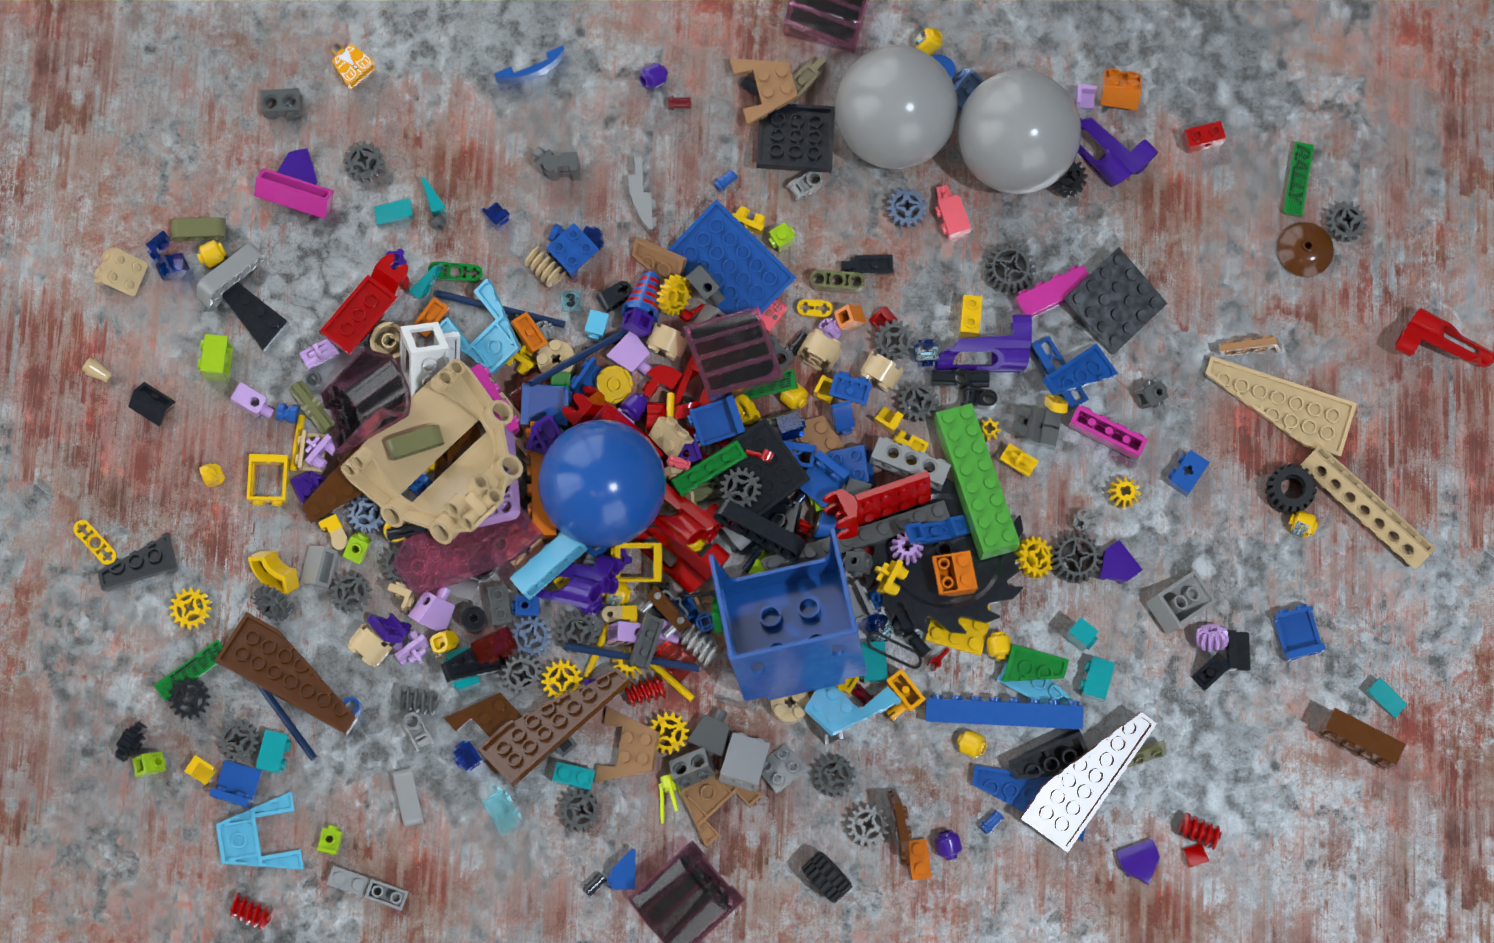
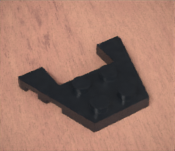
(784, 514)

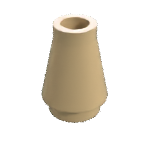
(96, 369)

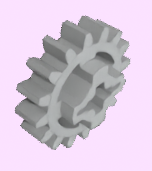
(876, 828)

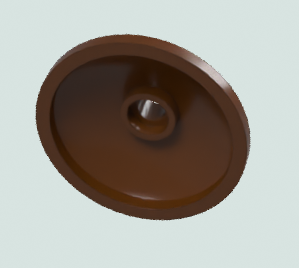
(1299, 259)

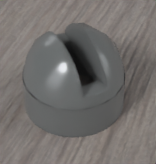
(438, 222)
(310, 381)

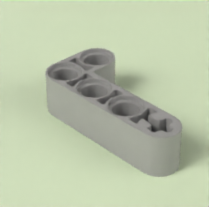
(227, 274)

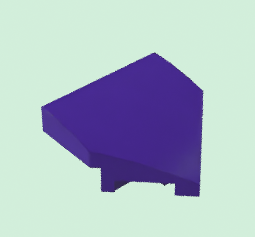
(299, 166)
(543, 434)
(306, 485)
(1118, 564)
(389, 629)
(1139, 860)

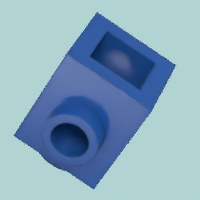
(523, 607)

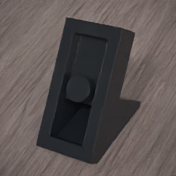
(1211, 671)

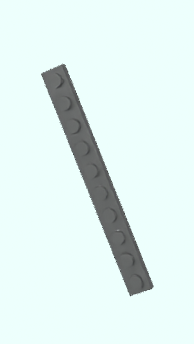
(867, 535)

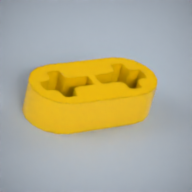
(816, 304)
(1056, 403)

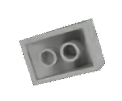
(1181, 602)

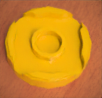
(614, 384)

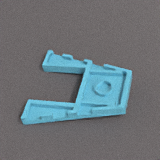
(497, 342)
(837, 713)
(240, 838)

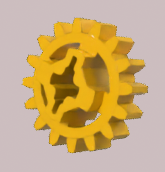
(674, 295)
(1037, 555)
(188, 615)
(553, 680)
(675, 728)

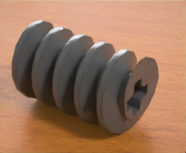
(418, 701)

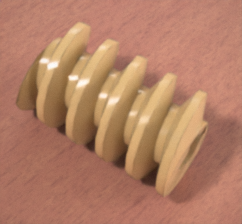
(543, 268)

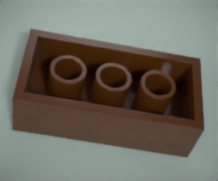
(1361, 738)

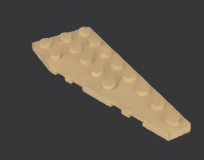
(1296, 410)

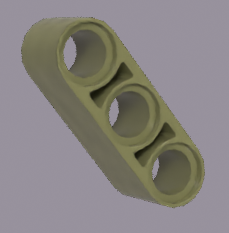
(198, 229)
(846, 278)
(414, 442)

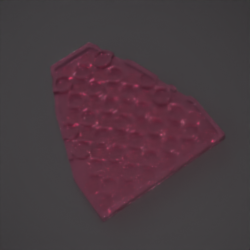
(434, 565)

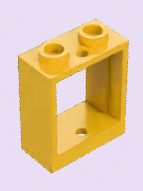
(268, 460)
(657, 562)

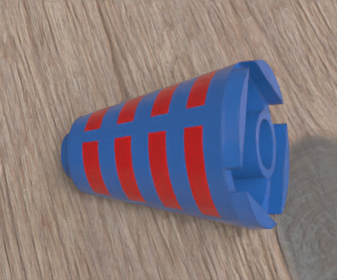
(645, 295)

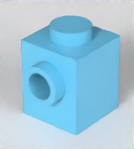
(596, 325)

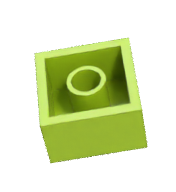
(216, 357)

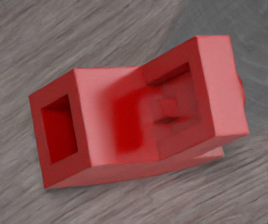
(661, 376)

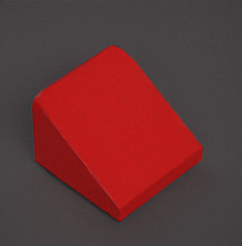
(881, 316)
(1195, 855)

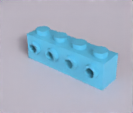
(547, 565)

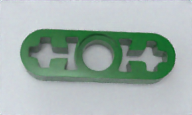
(469, 268)

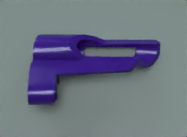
(1117, 161)
(1008, 352)
(586, 582)

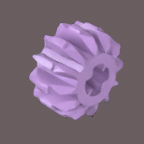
(899, 550)
(1212, 637)

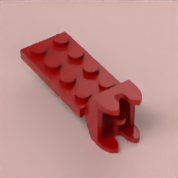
(366, 305)
(594, 408)
(876, 502)

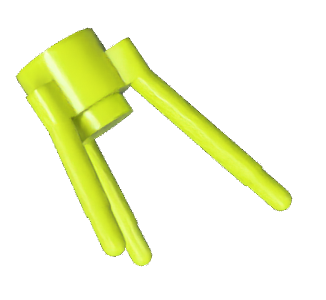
(669, 786)

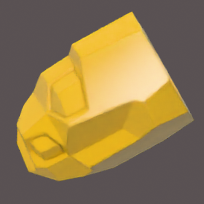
(746, 409)
(212, 474)
(444, 642)

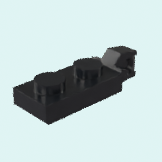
(869, 264)

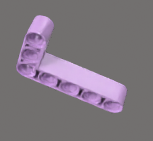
(511, 498)

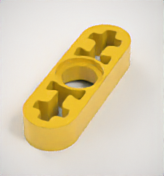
(90, 529)

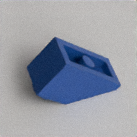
(843, 418)
(624, 873)

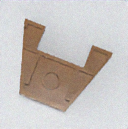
(773, 84)
(819, 433)
(636, 748)
(707, 797)

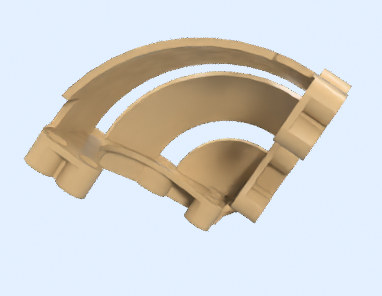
(465, 490)

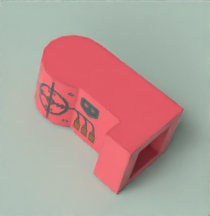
(774, 314)

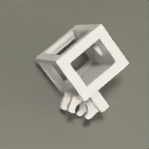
(429, 360)

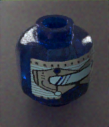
(926, 352)
(881, 624)

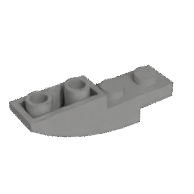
(641, 201)
(367, 888)

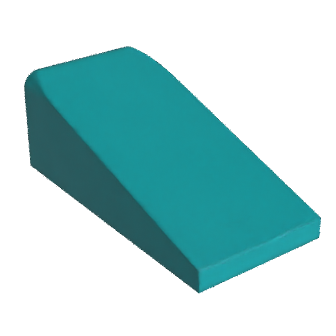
(434, 201)
(394, 212)
(424, 285)
(1386, 697)

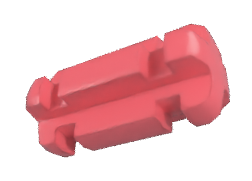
(678, 463)

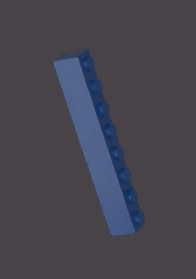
(1004, 712)

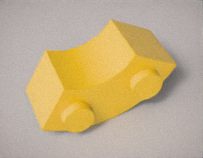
(273, 572)

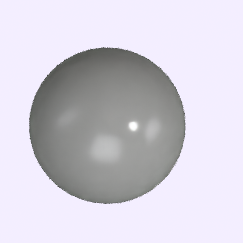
(896, 107)
(1019, 132)

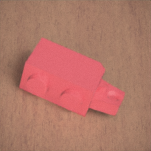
(952, 213)

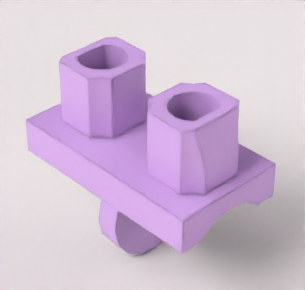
(318, 353)
(314, 458)
(413, 650)

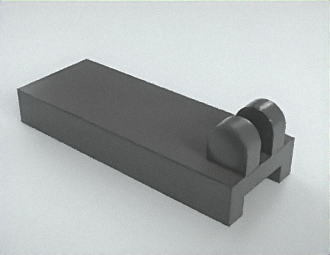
(646, 641)

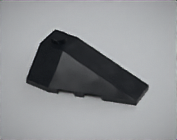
(1049, 757)

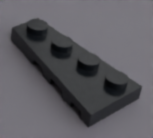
(256, 316)
(147, 562)
(467, 666)

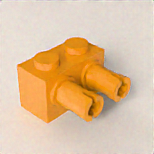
(907, 691)

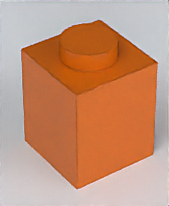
(850, 317)

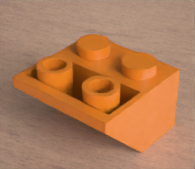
(1121, 89)
(955, 574)

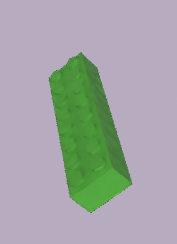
(976, 481)

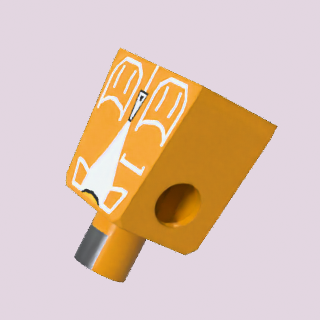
(351, 64)

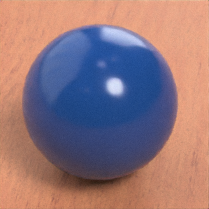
(602, 483)

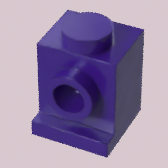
(637, 322)
(694, 451)

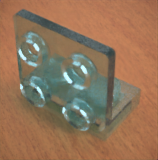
(502, 813)

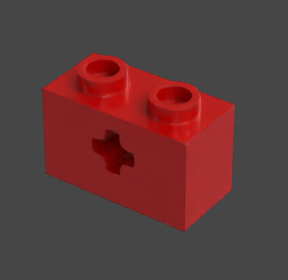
(1203, 137)

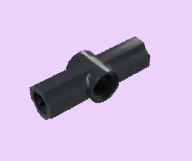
(973, 378)

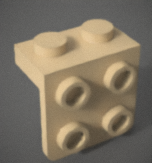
(120, 271)

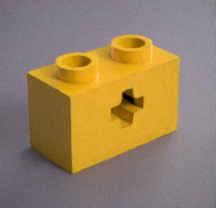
(970, 316)

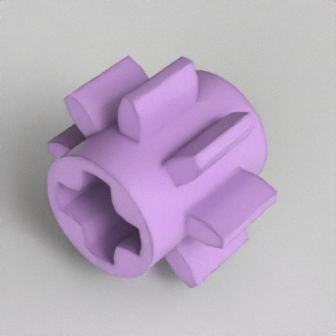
(830, 328)

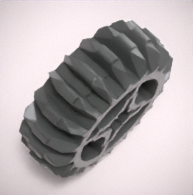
(1017, 271)
(1076, 565)

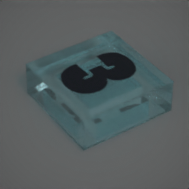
(570, 301)

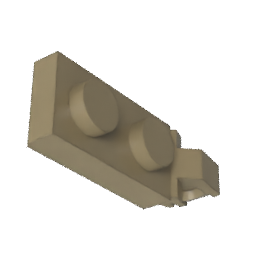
(808, 75)

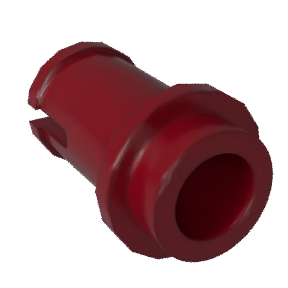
(679, 103)
(862, 694)

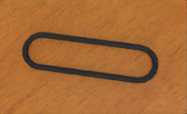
(898, 643)

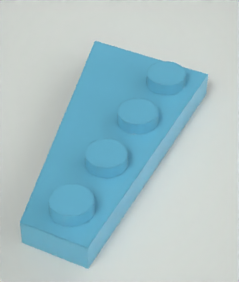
(1036, 689)

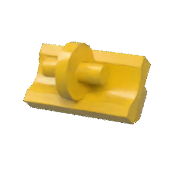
(756, 225)
(526, 362)
(1018, 460)
(887, 575)

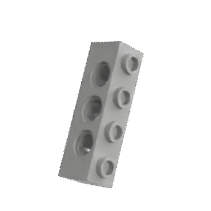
(899, 465)

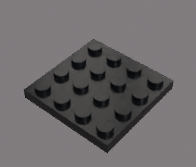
(797, 138)
(1115, 300)
(778, 477)

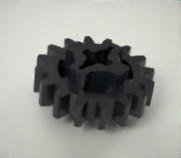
(1071, 182)
(181, 702)
(130, 741)

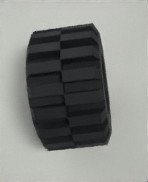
(1304, 481)
(827, 877)

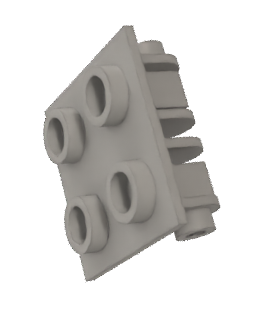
(782, 768)

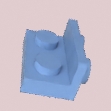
(965, 83)

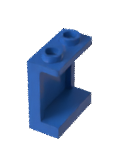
(544, 400)
(716, 421)
(1298, 633)

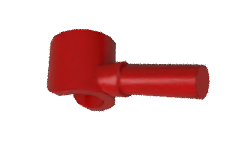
(687, 315)
(765, 456)
(937, 660)

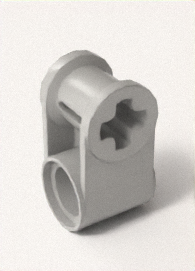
(802, 187)
(418, 732)

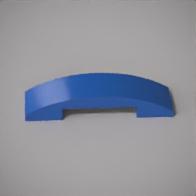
(507, 75)
(937, 531)

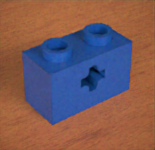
(1184, 483)

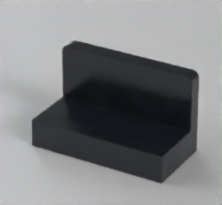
(151, 403)
(1238, 651)

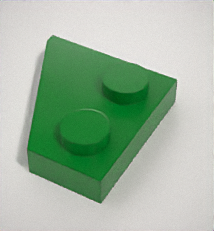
(716, 616)

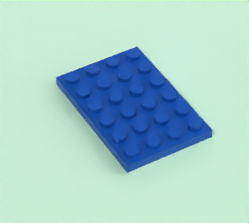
(735, 258)

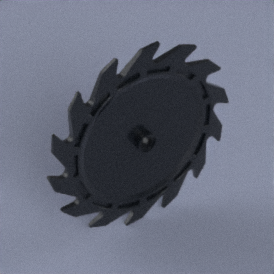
(919, 589)

